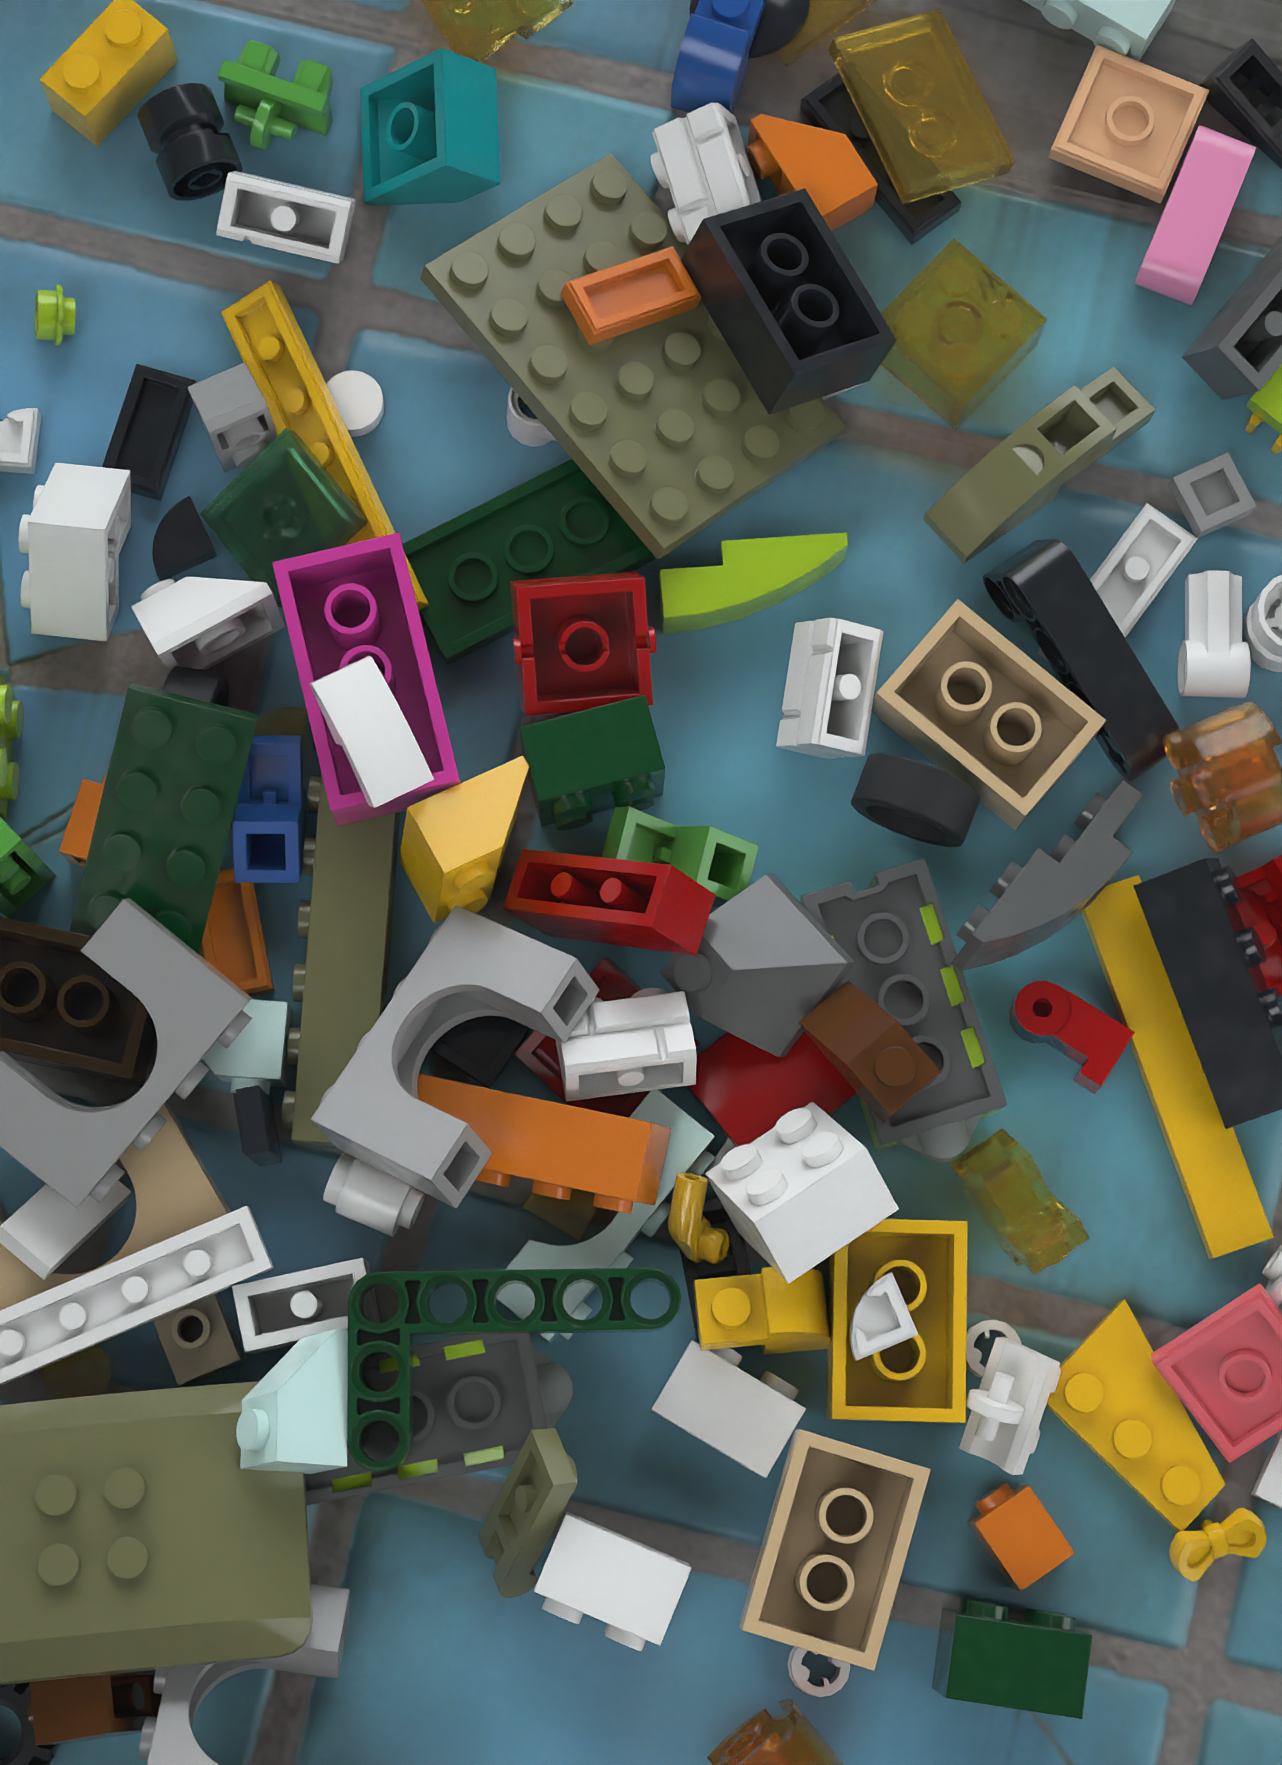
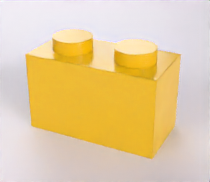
(109, 69)

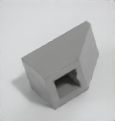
(234, 416)

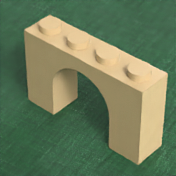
(171, 1198)

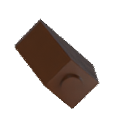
(869, 1050)
(91, 1706)

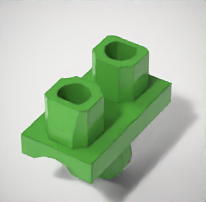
(274, 104)

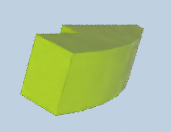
(747, 580)

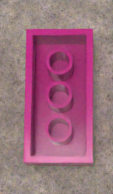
(352, 607)

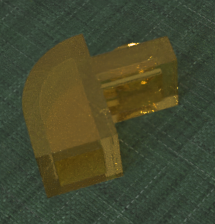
(1017, 1203)

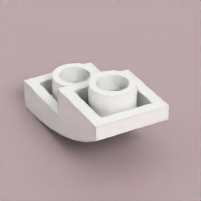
(371, 731)

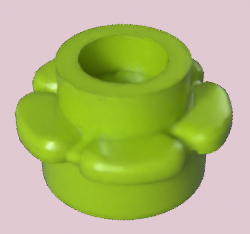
(54, 315)

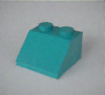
(430, 132)

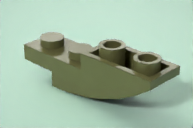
(1035, 461)

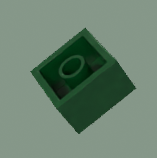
(593, 762)
(1010, 1661)

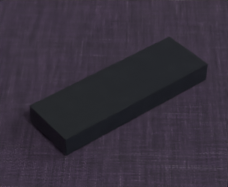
(834, 110)

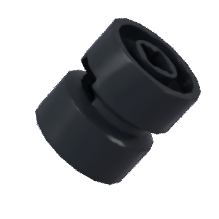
(186, 135)

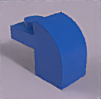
(715, 53)
(271, 812)

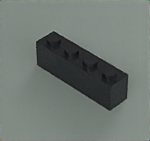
(1219, 985)

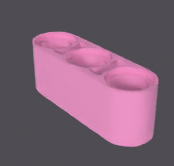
(1195, 215)

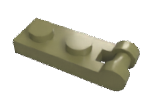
(528, 1510)

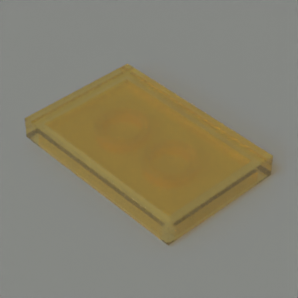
(921, 106)

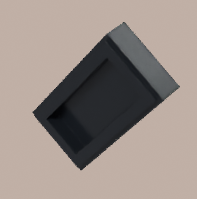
(150, 429)
(257, 1126)

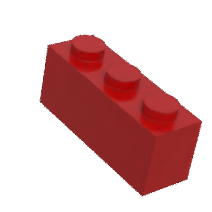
(610, 901)

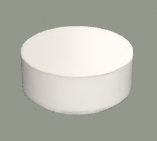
(357, 400)

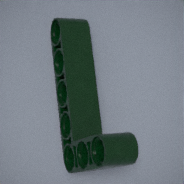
(480, 1317)

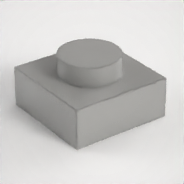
(1212, 495)

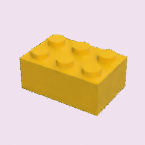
(926, 1373)

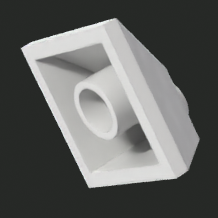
(206, 619)

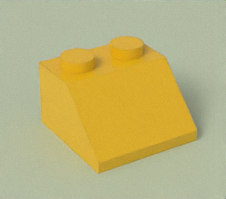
(460, 838)

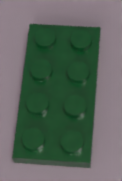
(533, 531)
(165, 811)

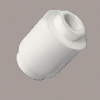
(372, 1196)

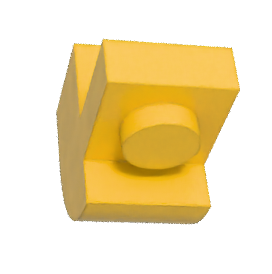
(763, 1312)

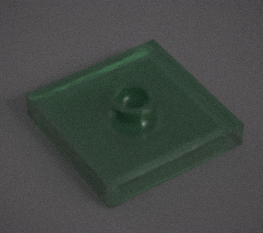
(281, 510)

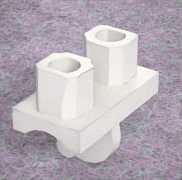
(1009, 1405)

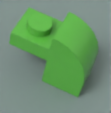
(701, 852)

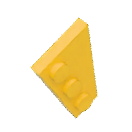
(1135, 1419)

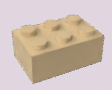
(986, 714)
(834, 1549)

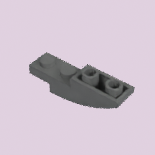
(1049, 887)

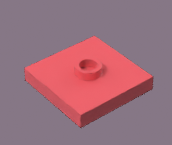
(1230, 1372)

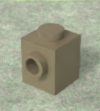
(199, 1340)

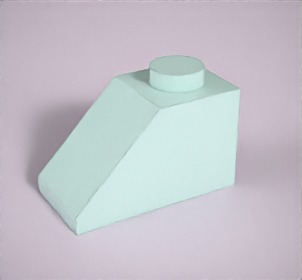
(259, 1051)
(299, 1409)

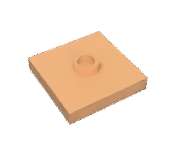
(1128, 123)

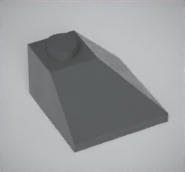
(760, 967)

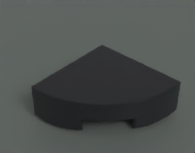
(180, 541)

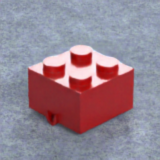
(581, 641)

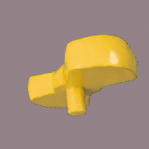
(1238, 1535)

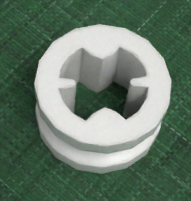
(973, 1355)
(799, 1674)

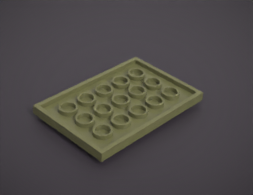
(648, 414)

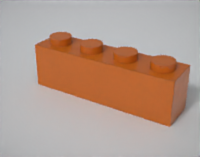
(557, 1144)

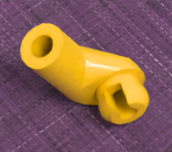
(688, 1224)

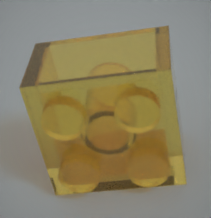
(958, 333)

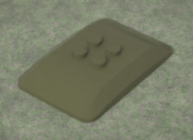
(144, 1537)

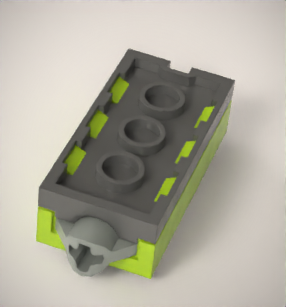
(906, 969)
(469, 1412)

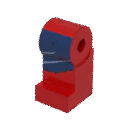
(1073, 1027)

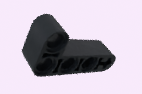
(1085, 650)

